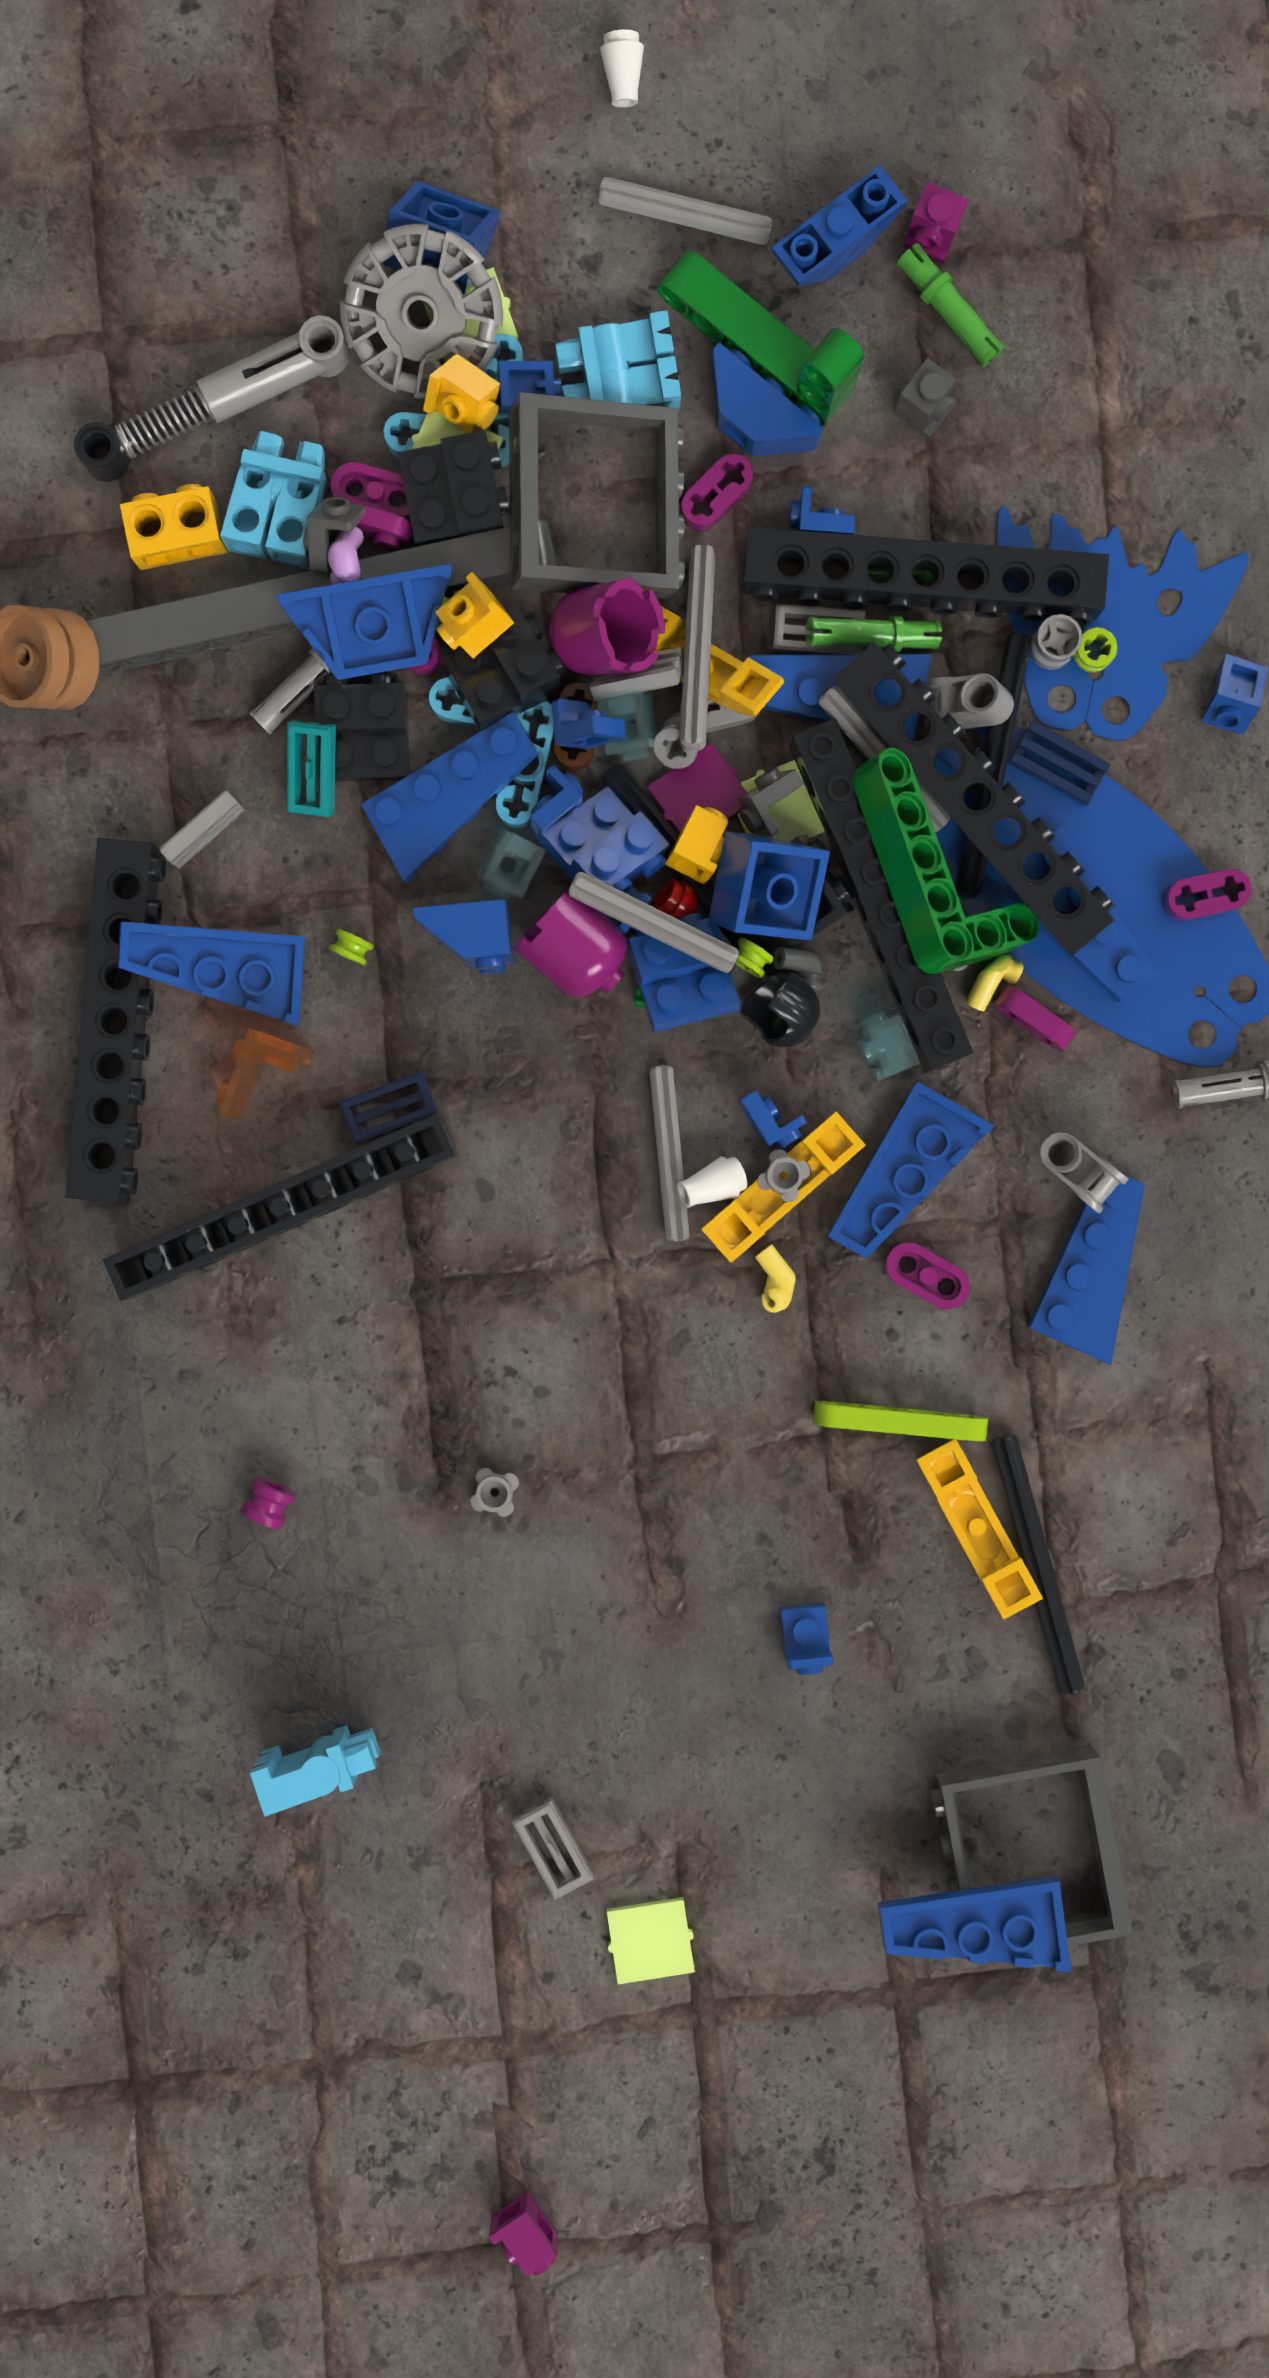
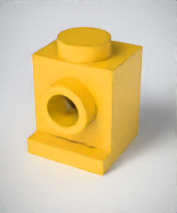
(462, 395)
(472, 618)
(699, 844)

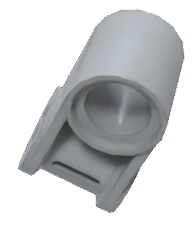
(963, 700)
(1087, 1174)

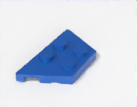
(371, 621)

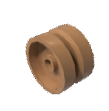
(46, 658)

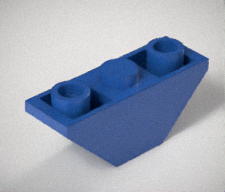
(840, 229)
(756, 410)

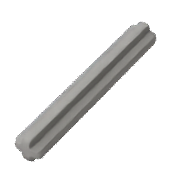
(685, 210)
(871, 743)
(653, 922)
(668, 1151)

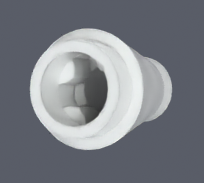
(622, 64)
(716, 1182)

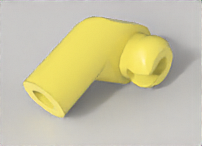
(989, 978)
(779, 1282)

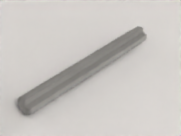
(697, 648)

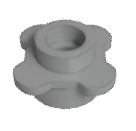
(771, 1177)
(503, 1501)

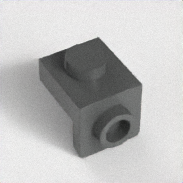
(325, 525)
(770, 789)

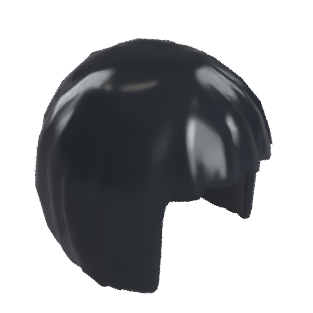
(783, 1009)

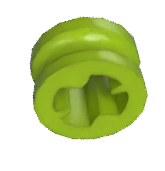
(1109, 644)
(351, 947)
(752, 957)

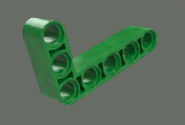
(729, 316)
(920, 877)

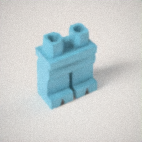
(623, 363)
(273, 501)
(313, 1771)

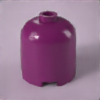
(607, 628)
(575, 947)

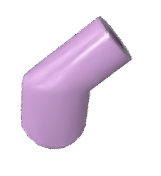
(344, 557)

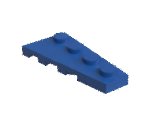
(811, 676)
(439, 798)
(1114, 954)
(230, 966)
(911, 1159)
(1090, 1276)
(982, 1924)

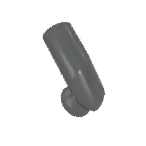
(802, 962)

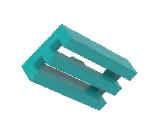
(327, 768)

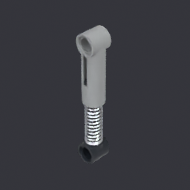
(218, 396)

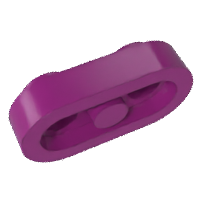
(378, 487)
(385, 528)
(926, 1274)

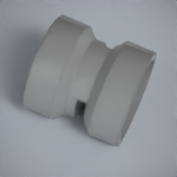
(1062, 635)

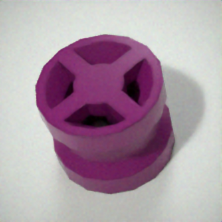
(268, 1503)

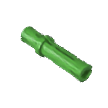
(946, 300)
(864, 632)

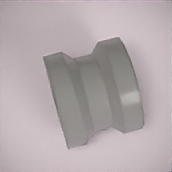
(671, 752)

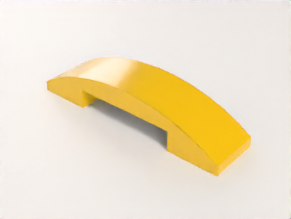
(732, 683)
(757, 1209)
(978, 1529)

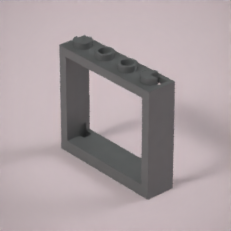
(524, 504)
(1080, 1928)

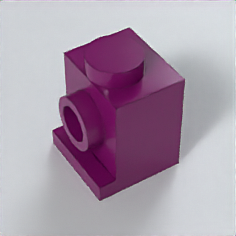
(936, 221)
(525, 2235)

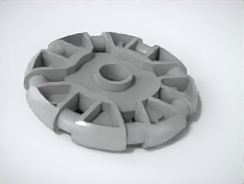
(414, 283)

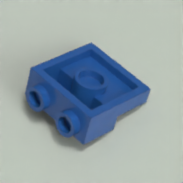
(606, 842)
(677, 986)

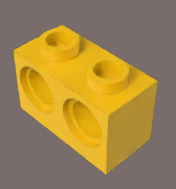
(174, 540)

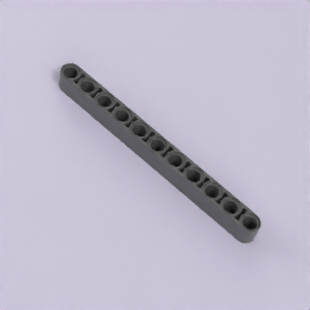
(254, 613)

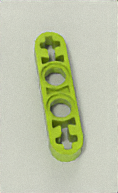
(900, 1421)

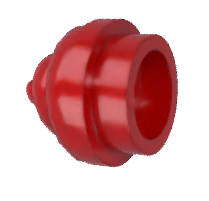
(676, 899)

